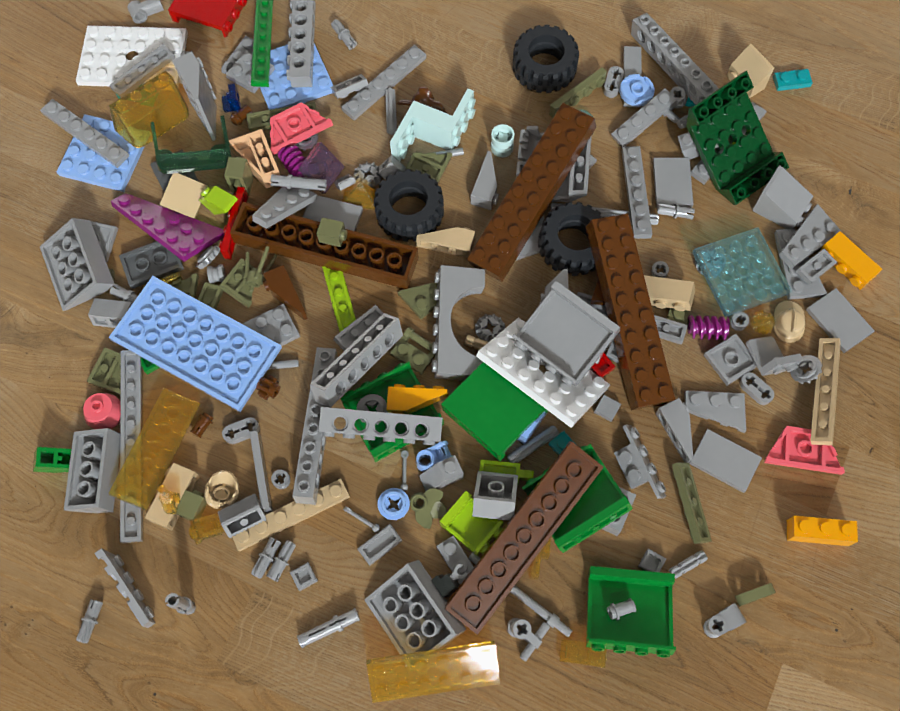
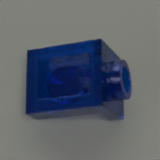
(231, 101)

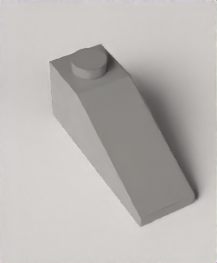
(485, 188)
(676, 422)

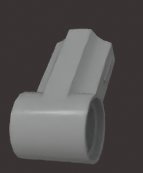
(140, 10)

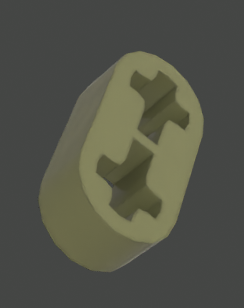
(755, 594)

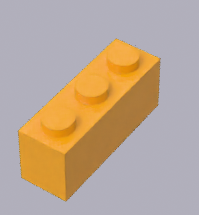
(851, 260)
(822, 530)

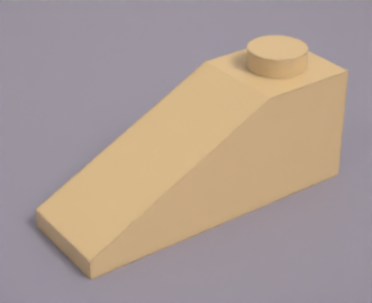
(450, 241)

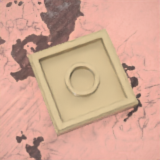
(183, 195)

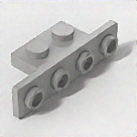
(636, 464)

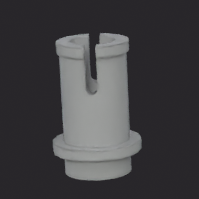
(615, 611)

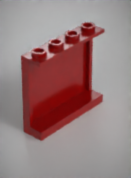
(212, 13)

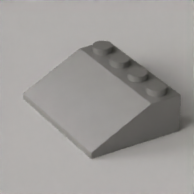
(198, 90)
(76, 263)
(414, 611)

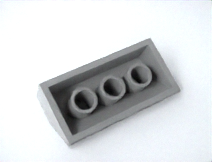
(92, 471)

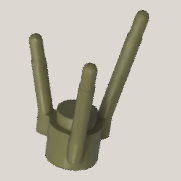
(255, 277)

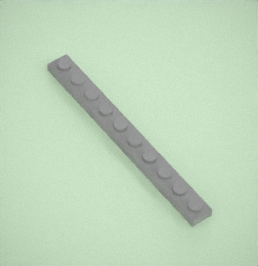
(131, 425)

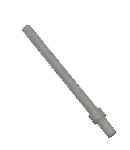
(552, 620)

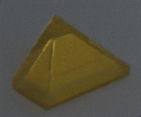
(360, 195)

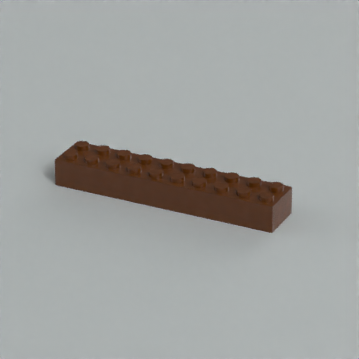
(532, 192)
(358, 255)
(631, 309)

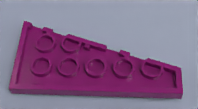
(173, 230)

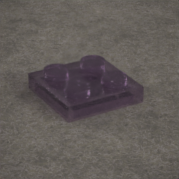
(321, 165)

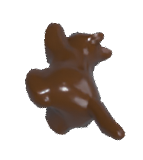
(424, 97)

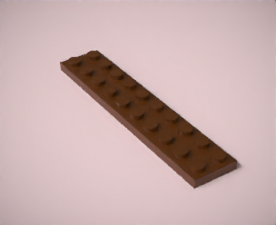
(523, 537)

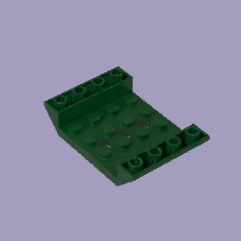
(747, 162)

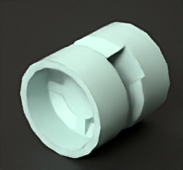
(502, 140)

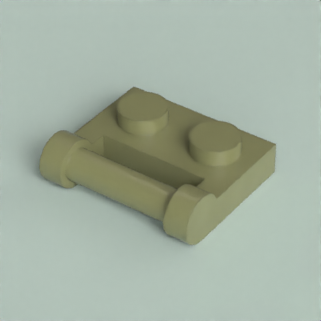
(408, 353)

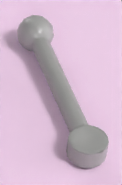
(404, 454)
(375, 527)

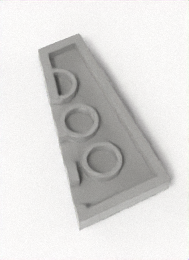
(282, 205)
(809, 237)
(799, 287)
(143, 613)

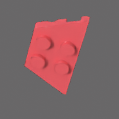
(295, 126)
(796, 451)

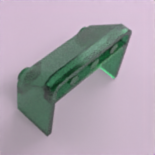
(193, 161)

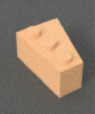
(258, 154)

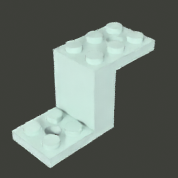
(433, 126)

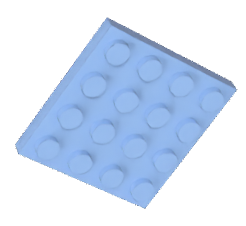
(280, 91)
(89, 167)

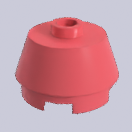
(102, 411)

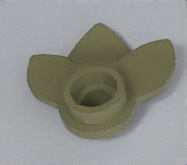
(431, 507)

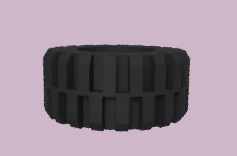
(545, 41)
(406, 185)
(555, 253)

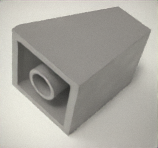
(784, 200)

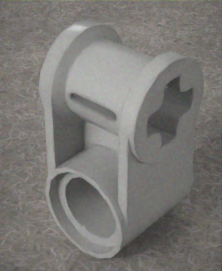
(726, 619)

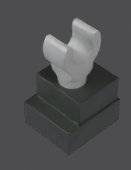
(448, 584)

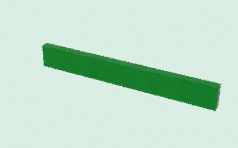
(262, 43)

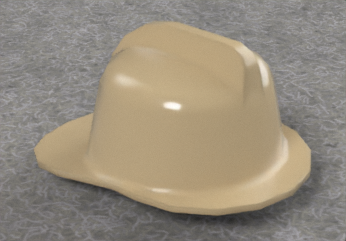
(789, 321)

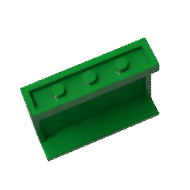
(402, 375)
(491, 409)
(596, 508)
(640, 631)

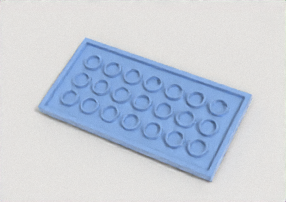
(196, 343)

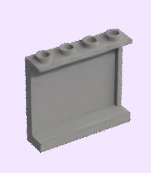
(566, 334)

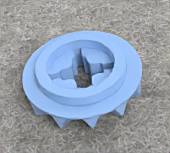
(384, 503)

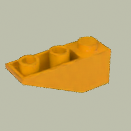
(409, 400)

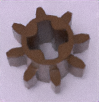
(268, 387)

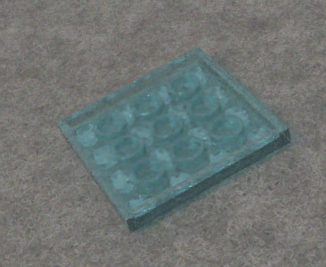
(741, 272)

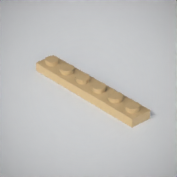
(826, 392)
(291, 515)

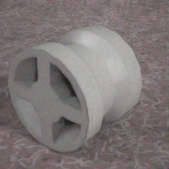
(216, 273)

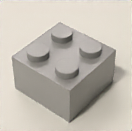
(495, 495)

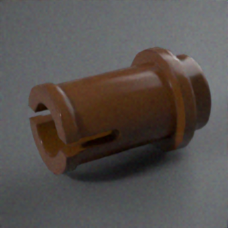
(240, 115)
(202, 424)

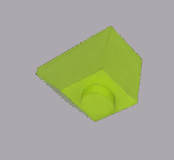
(217, 200)

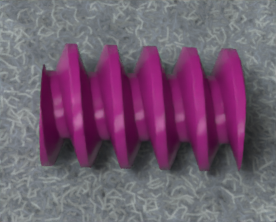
(292, 160)
(708, 326)

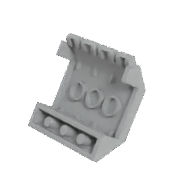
(576, 182)

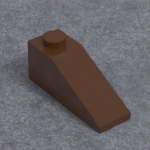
(283, 290)

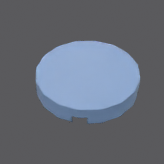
(636, 90)

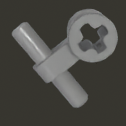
(676, 92)
(534, 641)

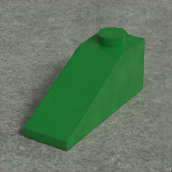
(51, 460)

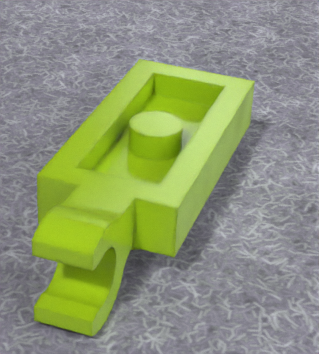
(506, 468)

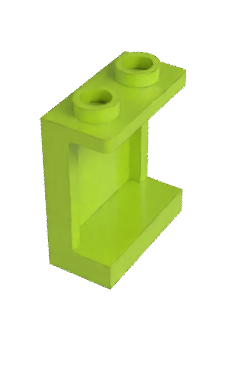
(471, 531)

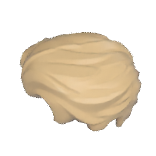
(221, 489)

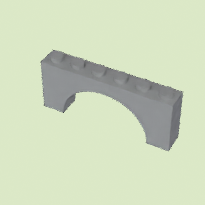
(453, 284)

